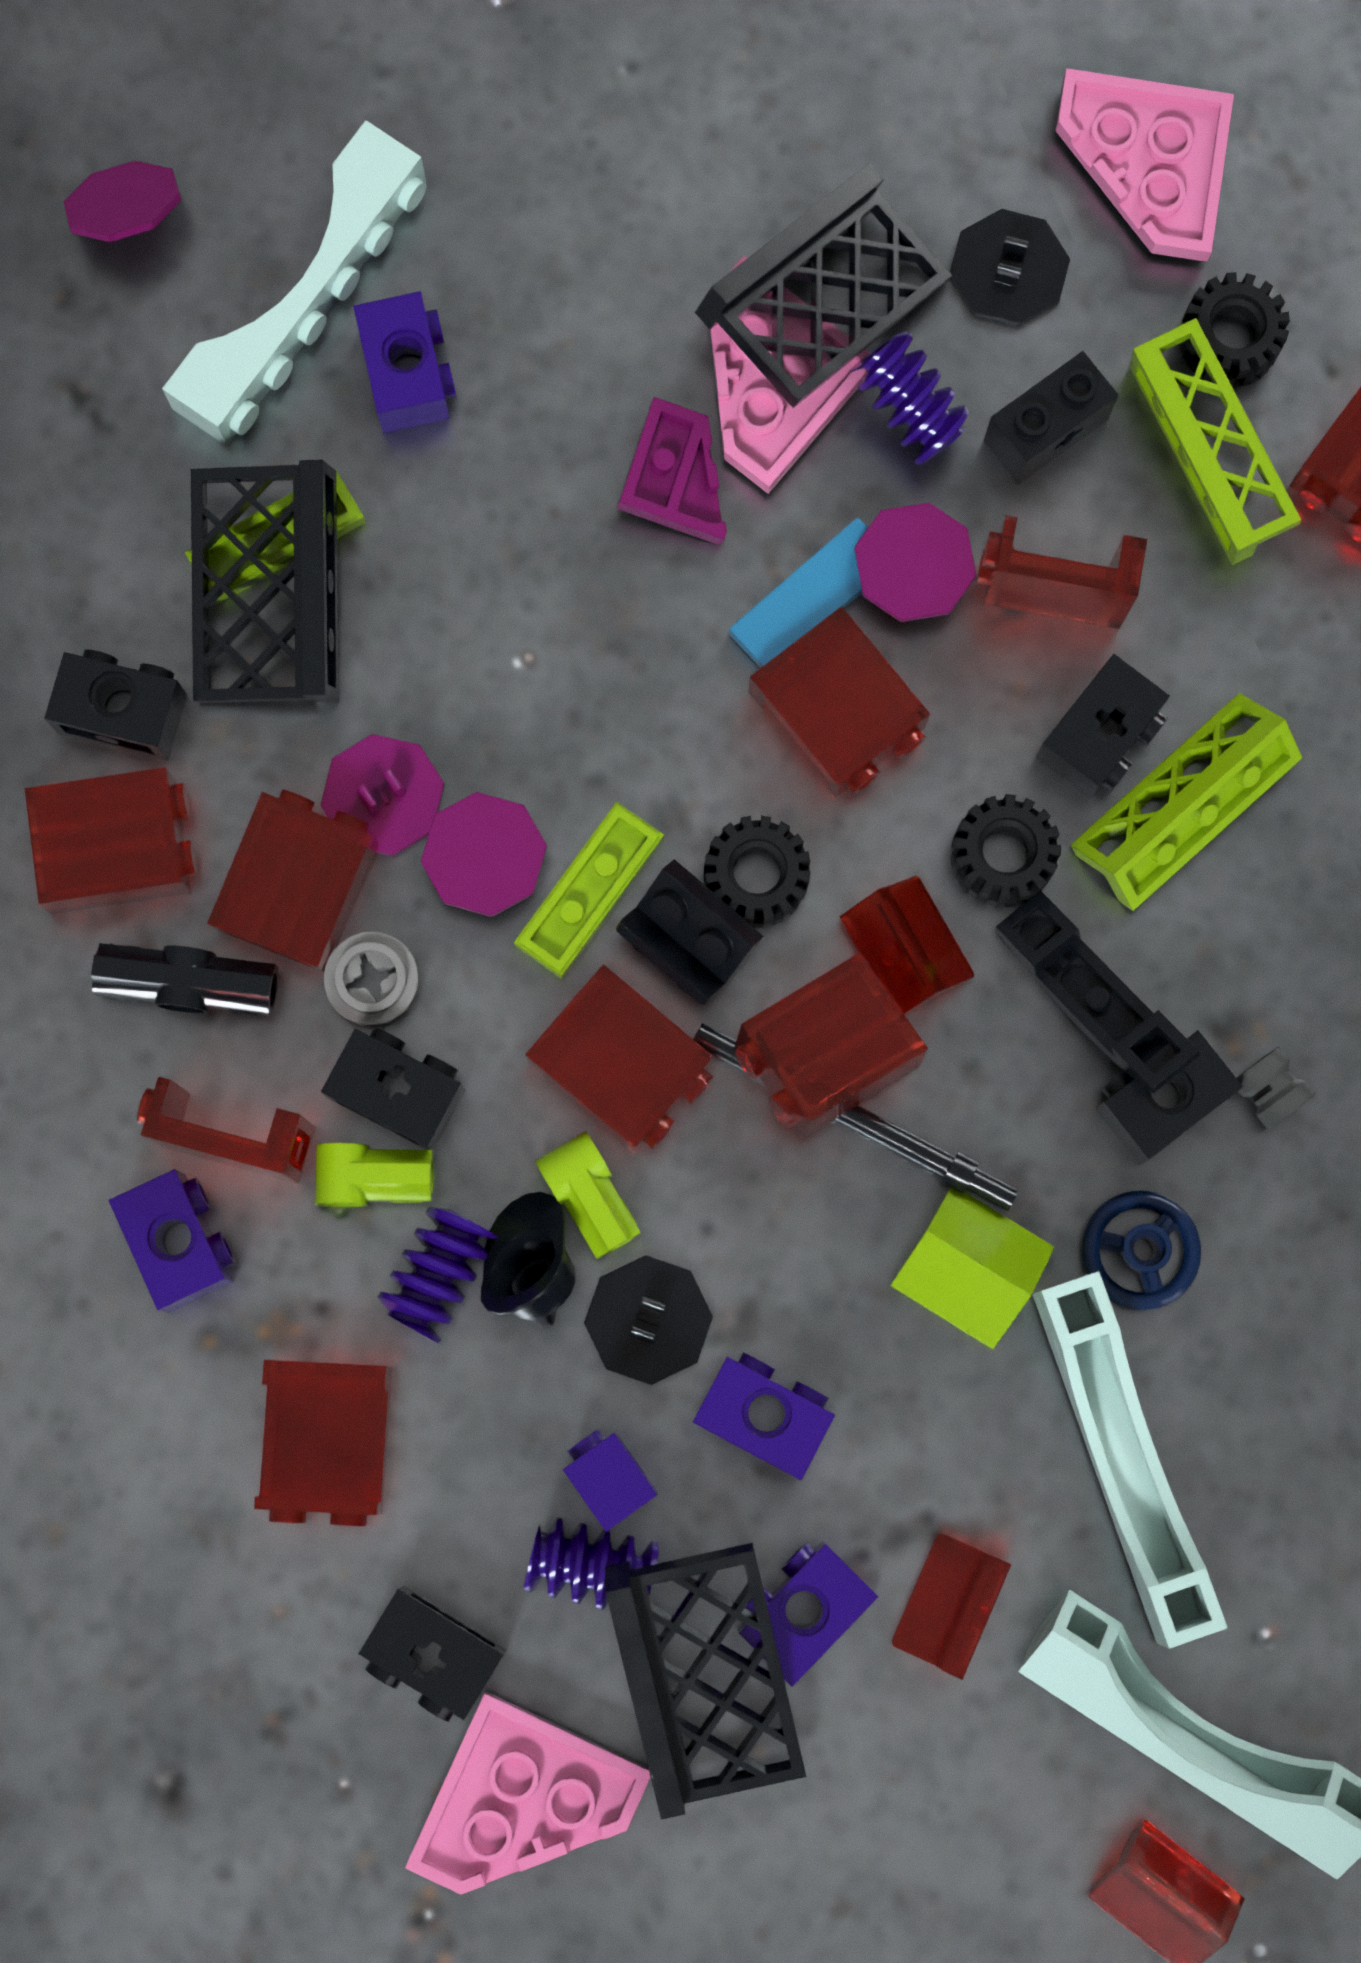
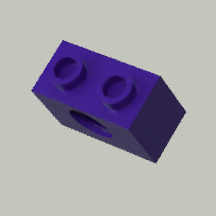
(398, 328)
(144, 1218)
(787, 1446)
(608, 1478)
(841, 1599)

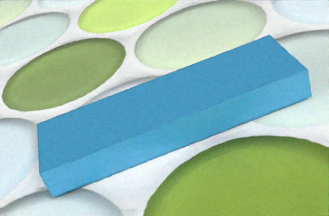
(802, 599)

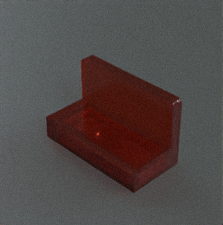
(907, 943)
(950, 1604)
(1168, 1898)

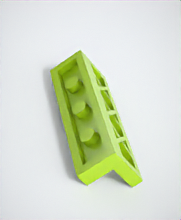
(1192, 449)
(1198, 803)

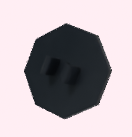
(1009, 267)
(648, 1320)

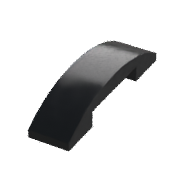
(1094, 996)

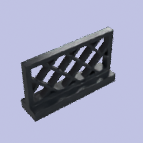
(784, 259)
(314, 582)
(650, 1674)

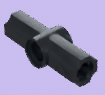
(185, 979)

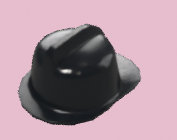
(528, 1264)

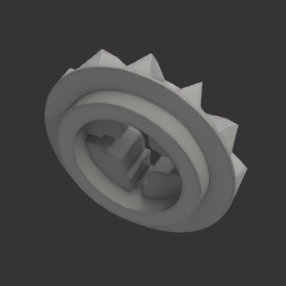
(346, 966)

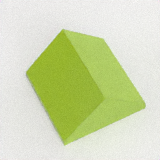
(973, 1267)

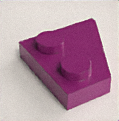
(674, 473)

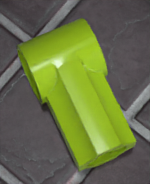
(359, 1175)
(584, 1186)

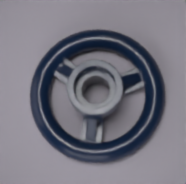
(1157, 1235)

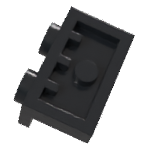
(689, 933)

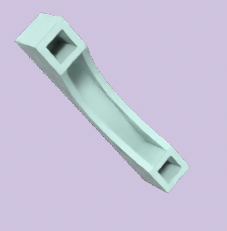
(231, 374)
(1140, 1501)
(1295, 1800)

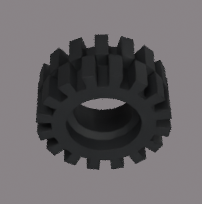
(1254, 305)
(1015, 817)
(768, 838)

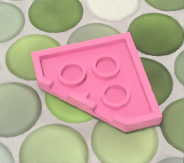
(1151, 153)
(757, 424)
(522, 1798)

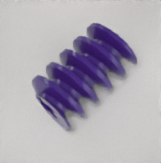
(912, 396)
(435, 1271)
(579, 1562)

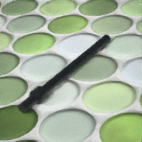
(958, 1171)

